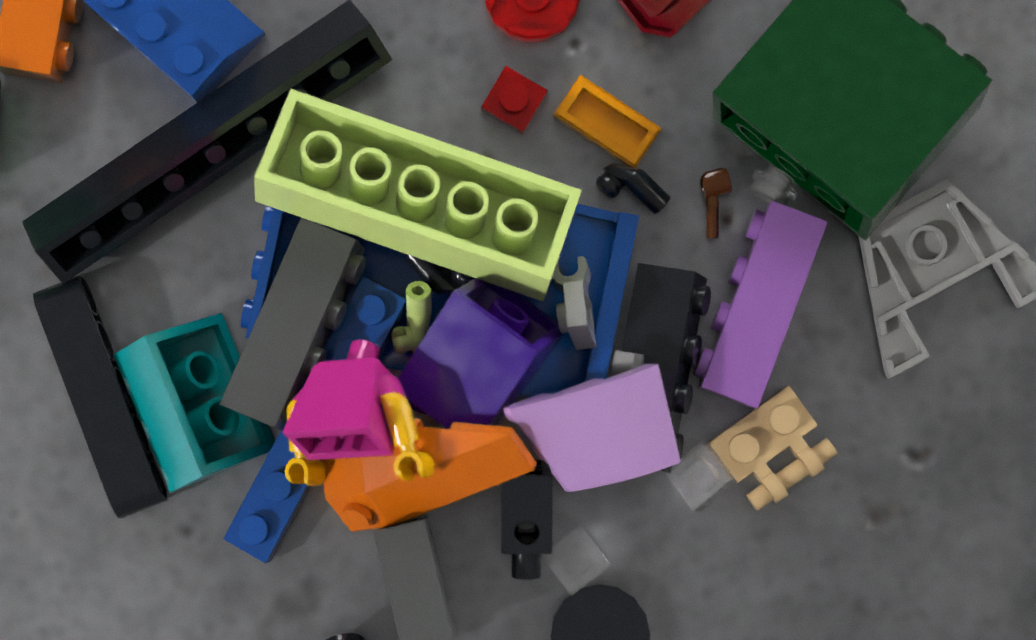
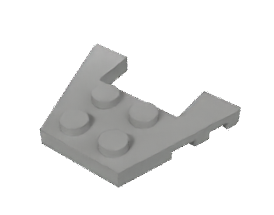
(925, 249)

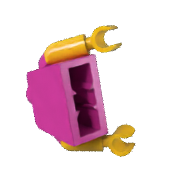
(349, 413)

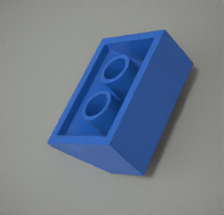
(185, 39)

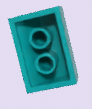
(177, 393)

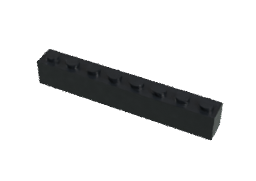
(202, 143)

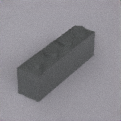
(295, 322)

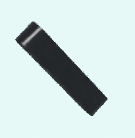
(100, 397)

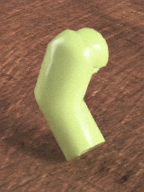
(418, 318)

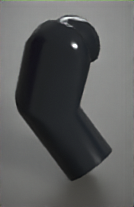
(633, 180)
(437, 277)

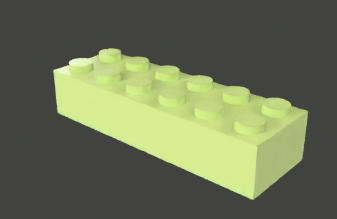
(415, 194)

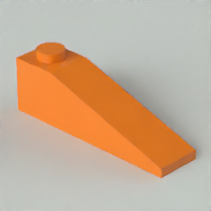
(465, 462)

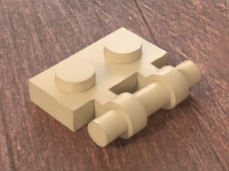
(763, 435)

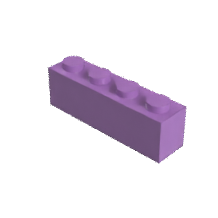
(761, 304)

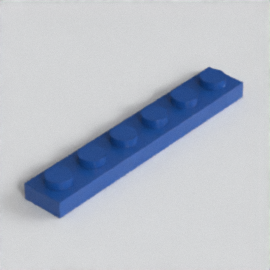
(272, 498)

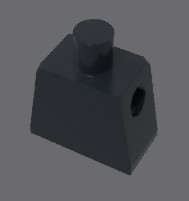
(530, 500)

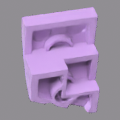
(601, 429)

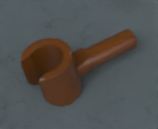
(714, 184)

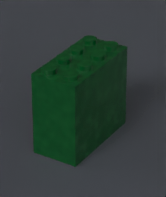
(850, 102)

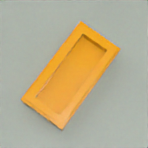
(607, 122)

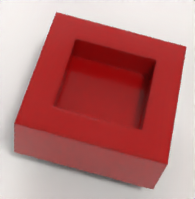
(514, 100)

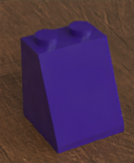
(478, 355)

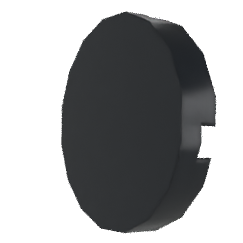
(600, 614)

